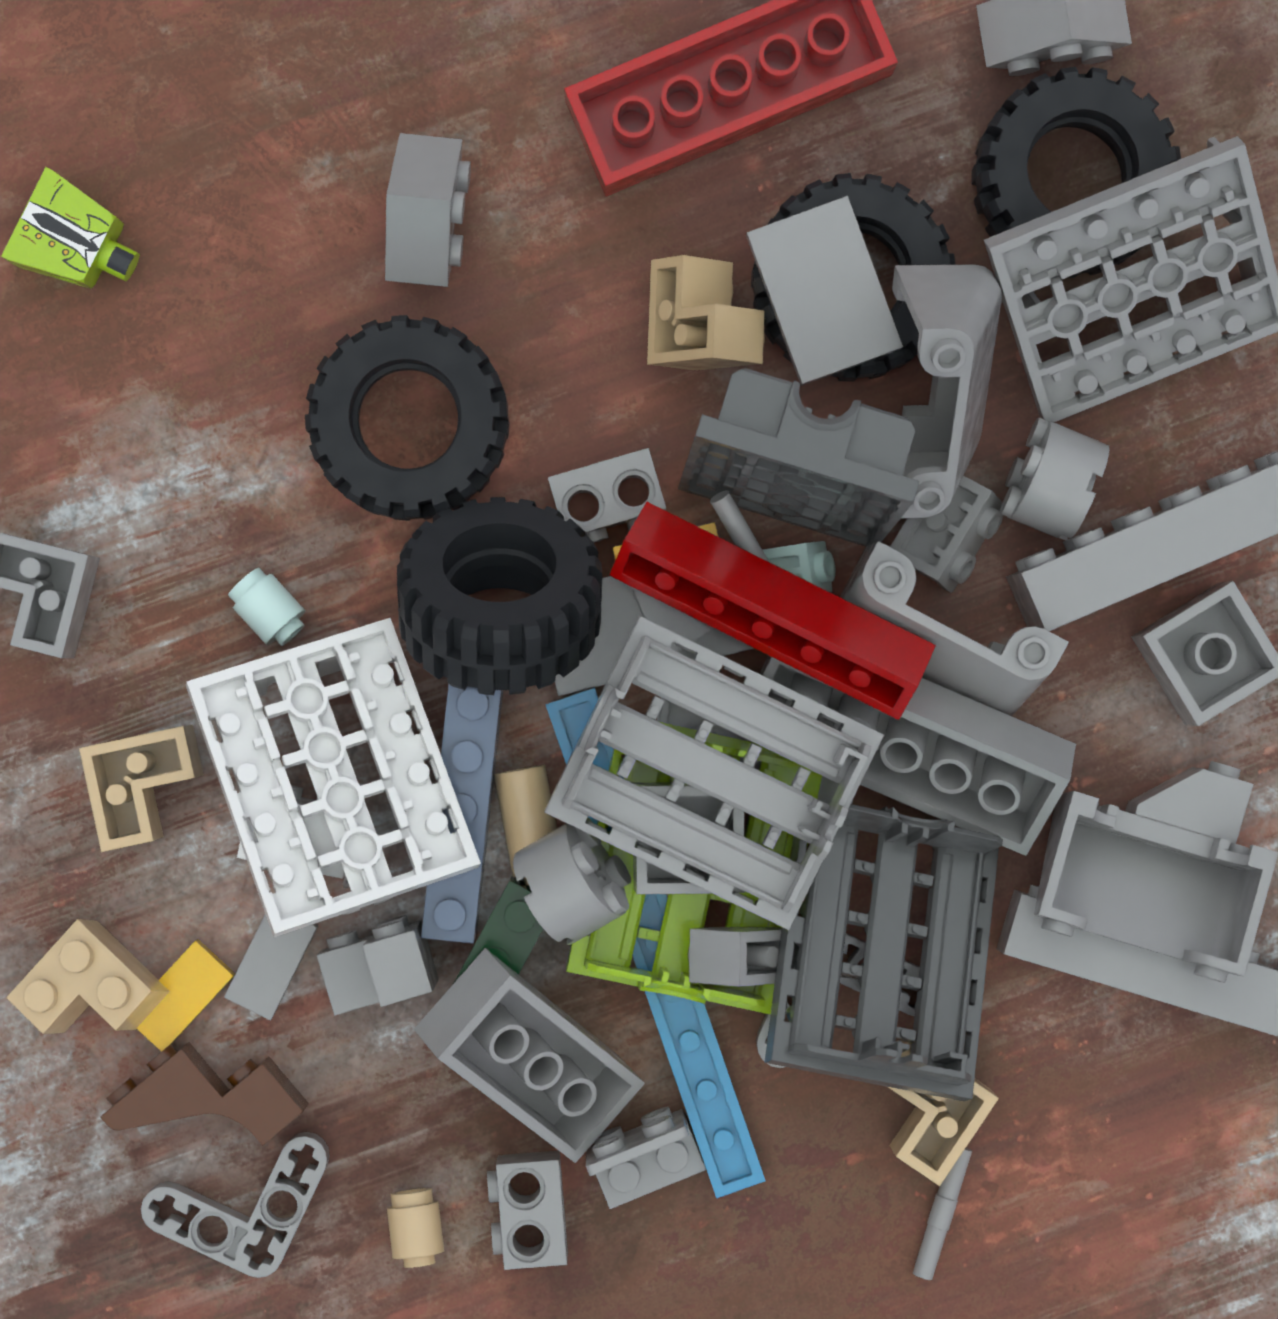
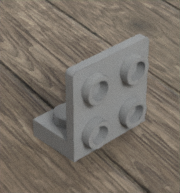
(644, 1157)

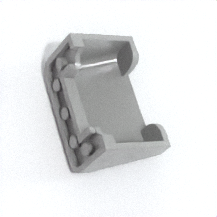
(957, 330)
(994, 676)
(1153, 885)

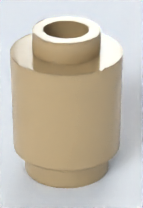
(415, 1227)

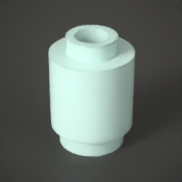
(267, 607)

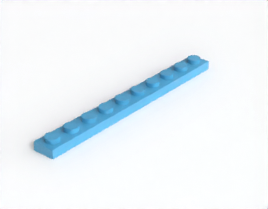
(680, 1021)

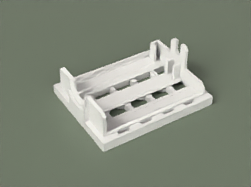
(267, 795)

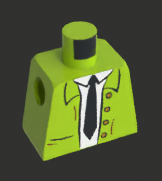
(68, 236)

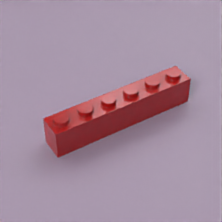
(772, 610)

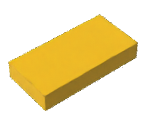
(192, 985)

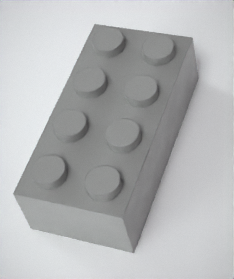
(528, 1056)

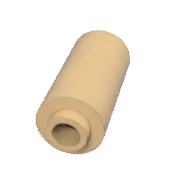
(522, 803)

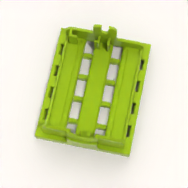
(609, 950)

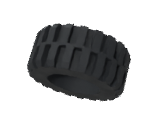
(1056, 102)
(894, 221)
(393, 348)
(499, 642)

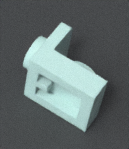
(807, 561)

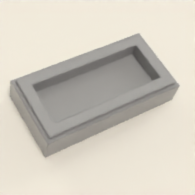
(268, 968)

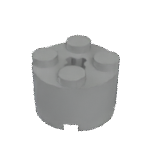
(1055, 480)
(572, 883)

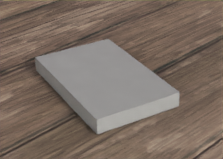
(824, 290)

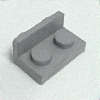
(947, 543)

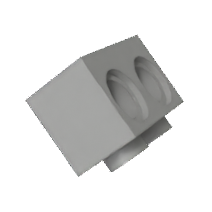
(603, 482)
(540, 1209)

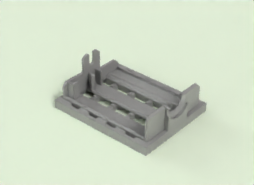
(1118, 223)
(682, 834)

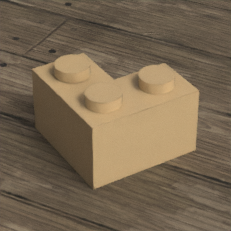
(694, 318)
(123, 777)
(87, 970)
(939, 1129)

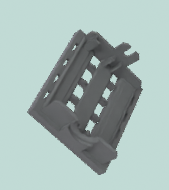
(801, 468)
(950, 966)

